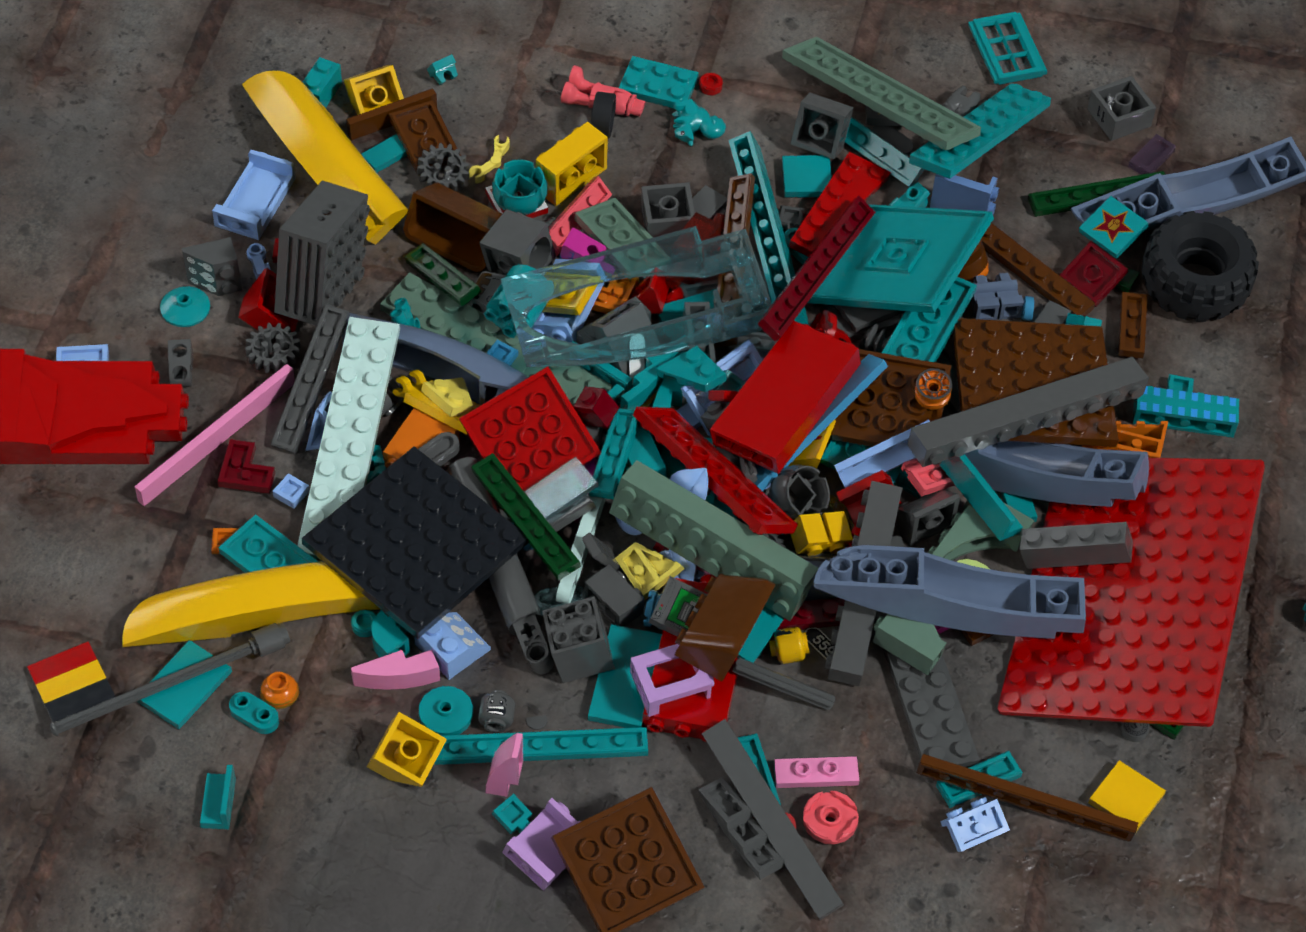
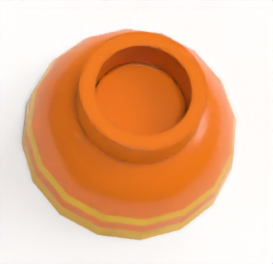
(279, 690)

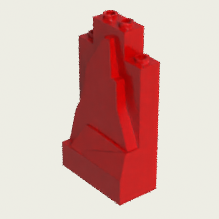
(85, 410)

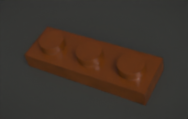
(1132, 325)

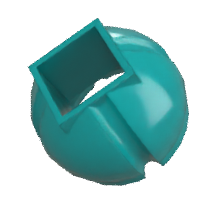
(522, 177)

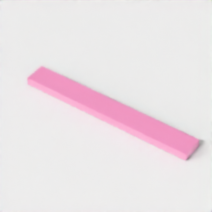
(214, 435)

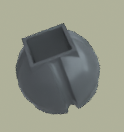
(805, 483)

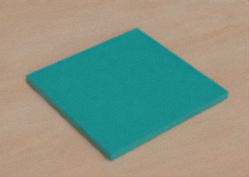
(904, 258)

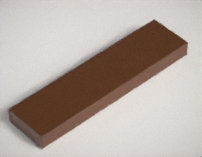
(379, 118)

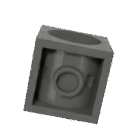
(517, 241)
(578, 639)

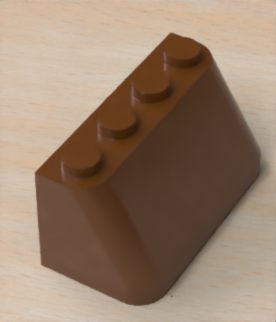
(450, 224)
(722, 622)

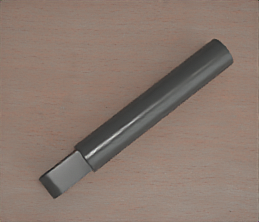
(511, 585)

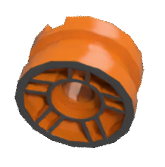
(928, 381)

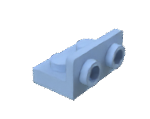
(975, 824)

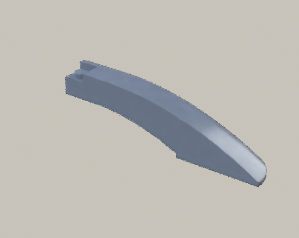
(1062, 472)
(952, 593)

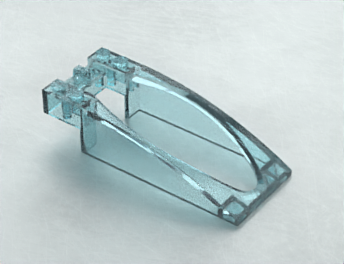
(665, 255)

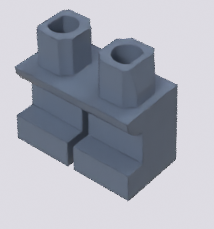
(996, 298)

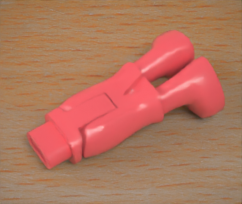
(578, 88)

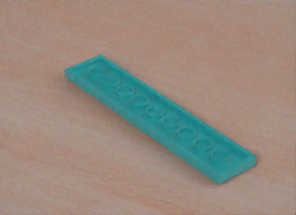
(915, 337)

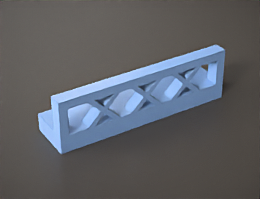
(880, 457)

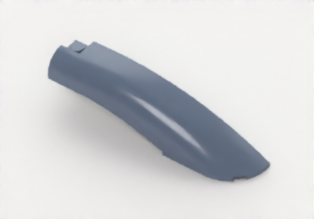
(1210, 187)
(448, 359)

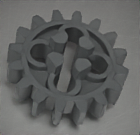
(454, 163)
(261, 345)

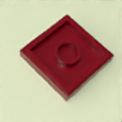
(1094, 272)

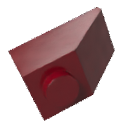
(596, 407)

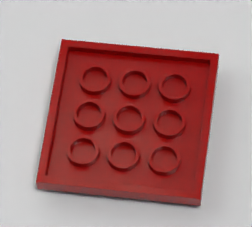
(531, 429)

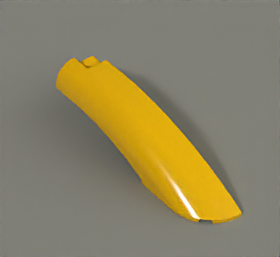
(323, 146)
(242, 604)

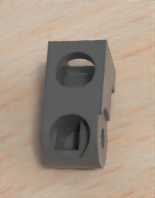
(180, 362)

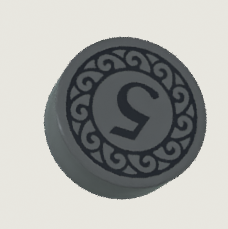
(1134, 731)

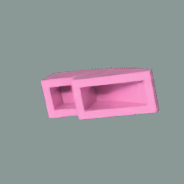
(397, 671)
(506, 766)

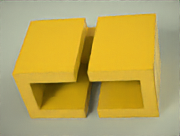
(820, 536)

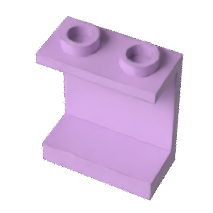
(534, 849)

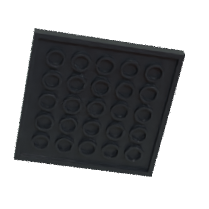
(415, 541)

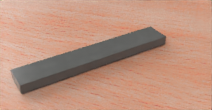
(310, 379)

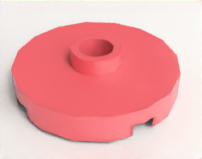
(833, 805)

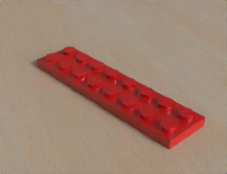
(723, 477)

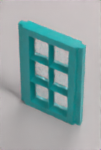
(1007, 48)

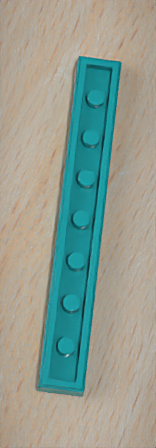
(548, 745)

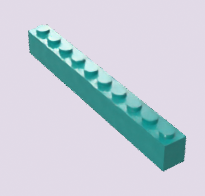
(765, 218)

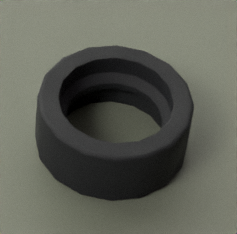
(604, 112)

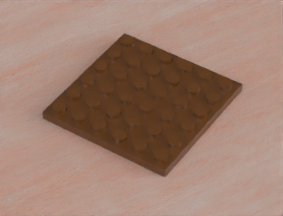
(1015, 356)

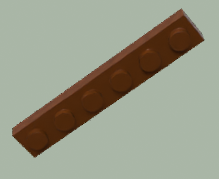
(1035, 272)

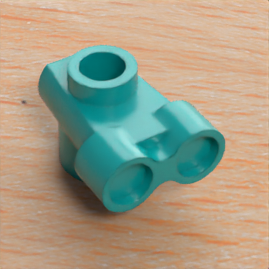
(914, 197)
(403, 315)

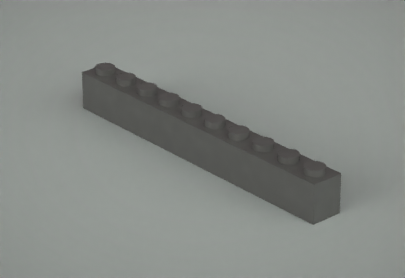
(1027, 411)

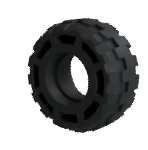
(1202, 241)

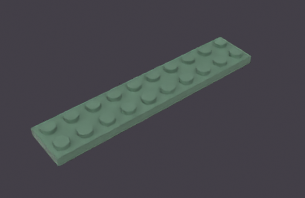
(882, 93)
(468, 325)

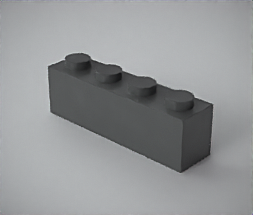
(1076, 545)

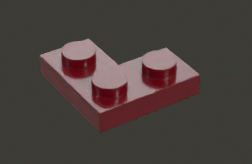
(240, 473)

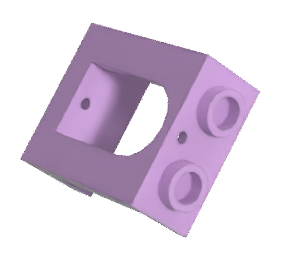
(652, 696)

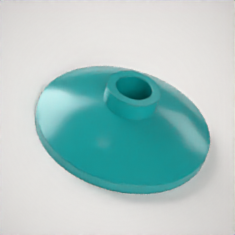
(185, 306)

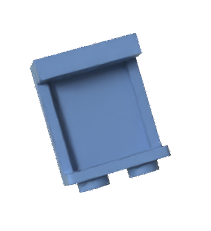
(963, 194)

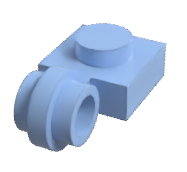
(256, 254)

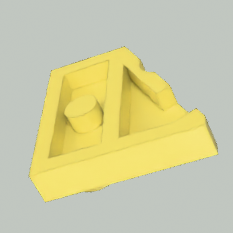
(449, 395)
(647, 568)

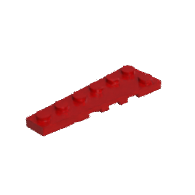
(852, 178)

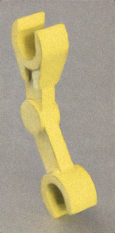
(495, 162)

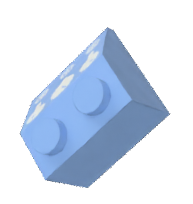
(453, 644)

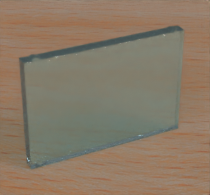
(561, 488)

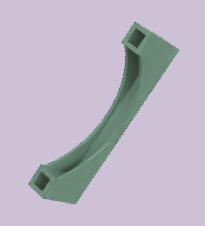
(920, 642)

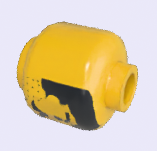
(789, 645)

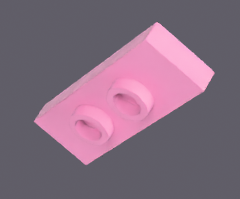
(816, 772)

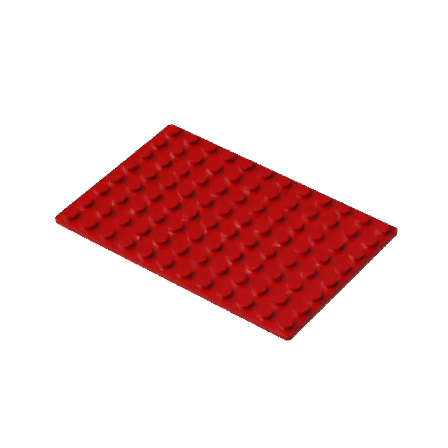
(1151, 624)

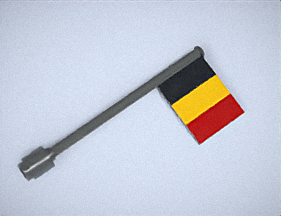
(78, 690)

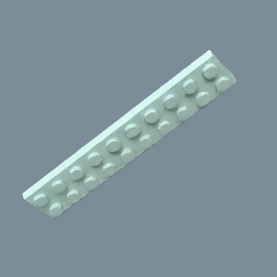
(351, 419)

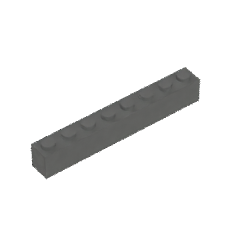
(857, 621)

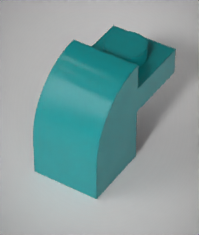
(388, 636)

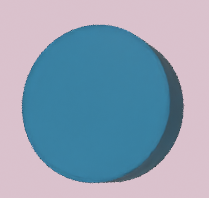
(1028, 308)

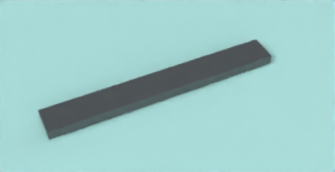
(773, 819)

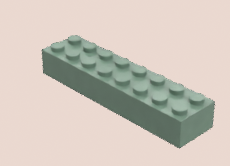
(710, 536)

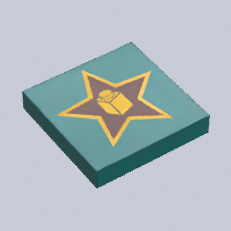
(1113, 227)

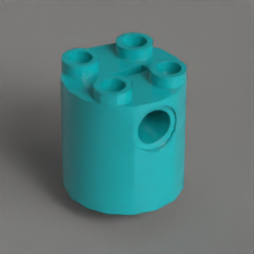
(498, 309)

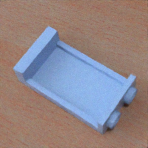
(255, 195)
(565, 325)

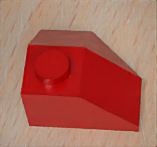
(259, 304)

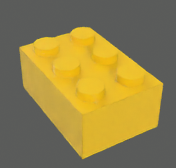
(573, 162)

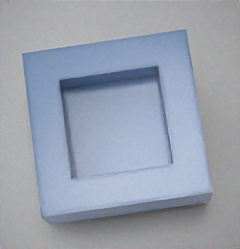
(291, 491)

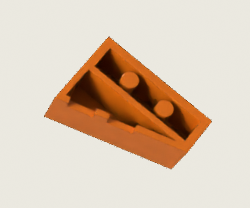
(1139, 437)

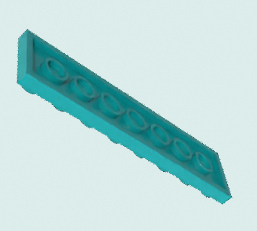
(998, 120)

